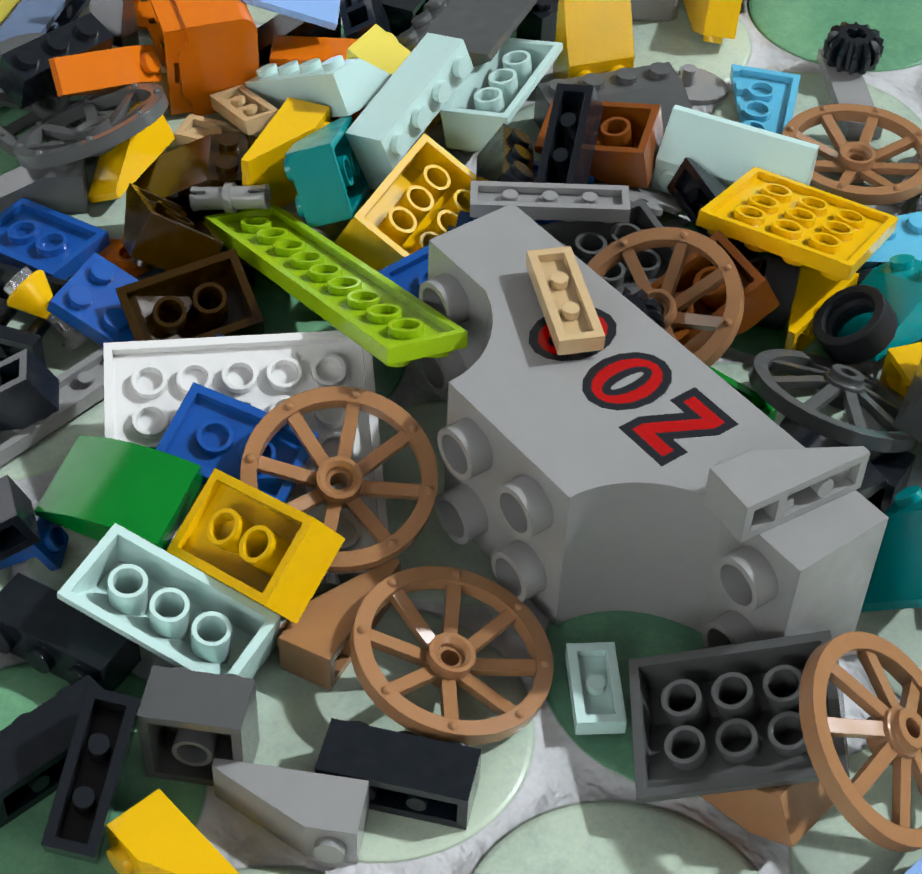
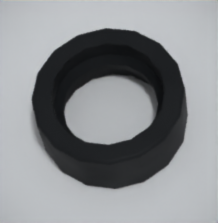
(783, 282)
(865, 342)

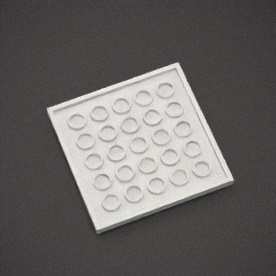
(153, 376)

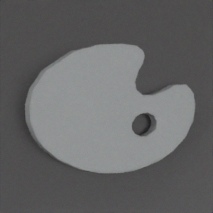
(702, 86)
(656, 201)

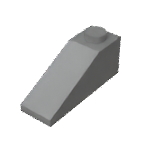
(778, 485)
(305, 809)

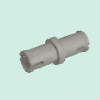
(230, 197)

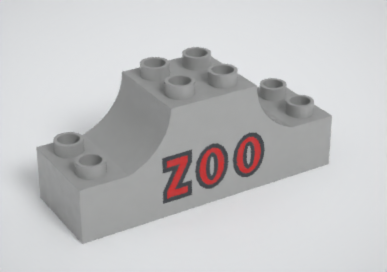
(598, 462)

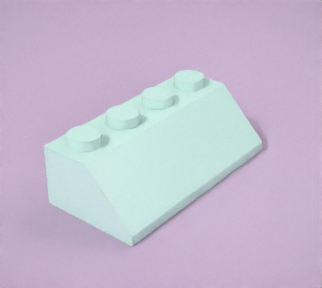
(334, 83)
(495, 92)
(407, 104)
(729, 149)
(171, 607)

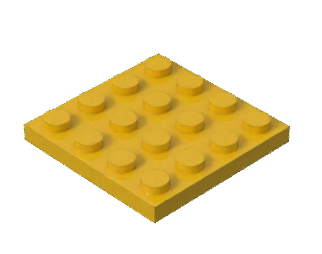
(798, 223)

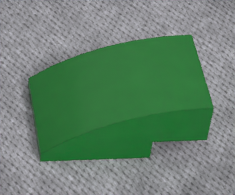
(121, 484)

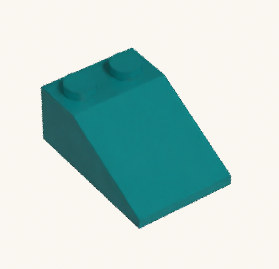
(326, 175)
(902, 286)
(898, 567)

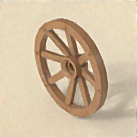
(858, 160)
(683, 242)
(347, 472)
(450, 658)
(890, 732)

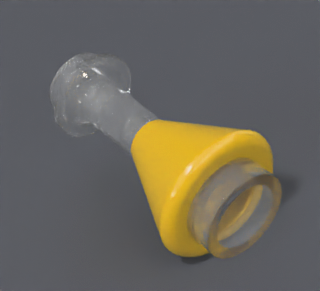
(31, 294)

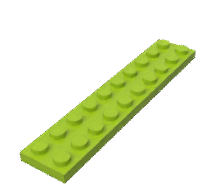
(339, 286)

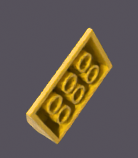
(409, 206)

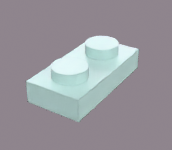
(595, 688)

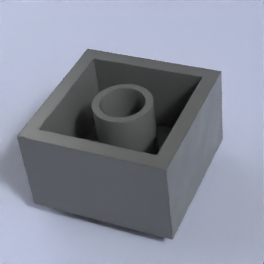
(194, 718)

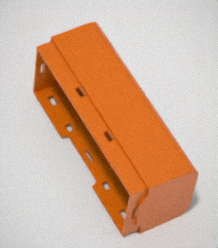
(205, 48)

